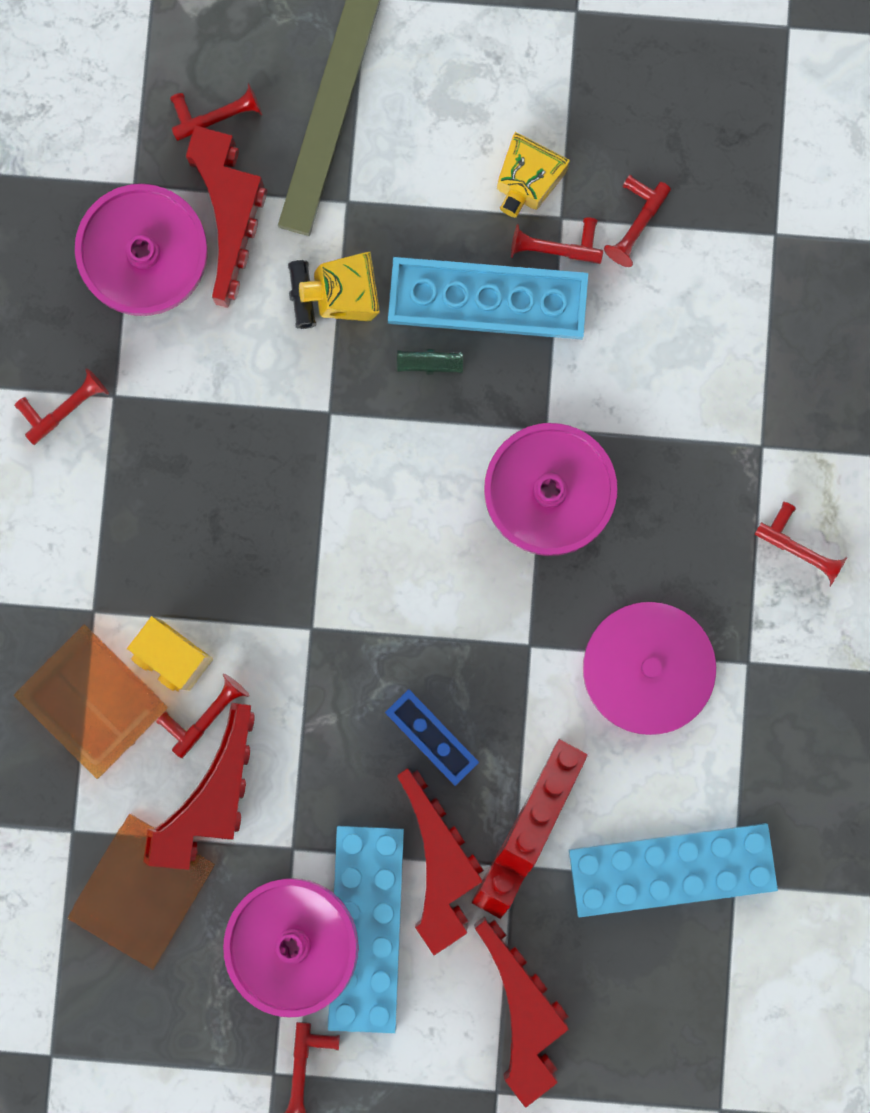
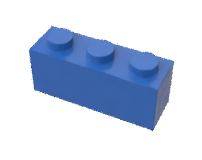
(432, 737)

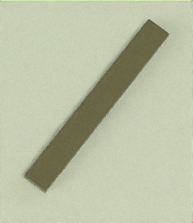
(328, 116)

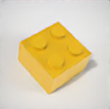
(170, 654)

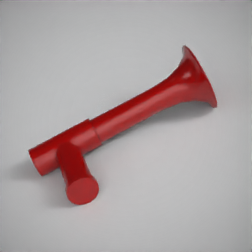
(246, 103)
(654, 198)
(585, 252)
(42, 427)
(777, 538)
(189, 738)
(303, 1041)

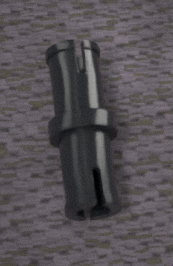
(303, 310)

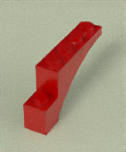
(235, 204)
(212, 805)
(530, 830)
(447, 868)
(532, 1017)

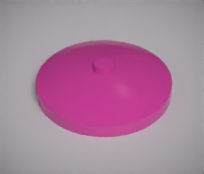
(141, 249)
(550, 489)
(649, 668)
(290, 947)

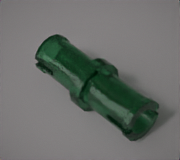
(429, 361)

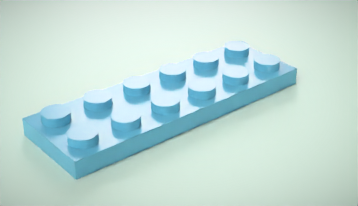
(488, 298)
(673, 870)
(370, 888)

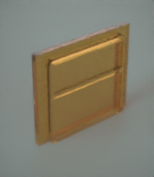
(91, 701)
(137, 903)

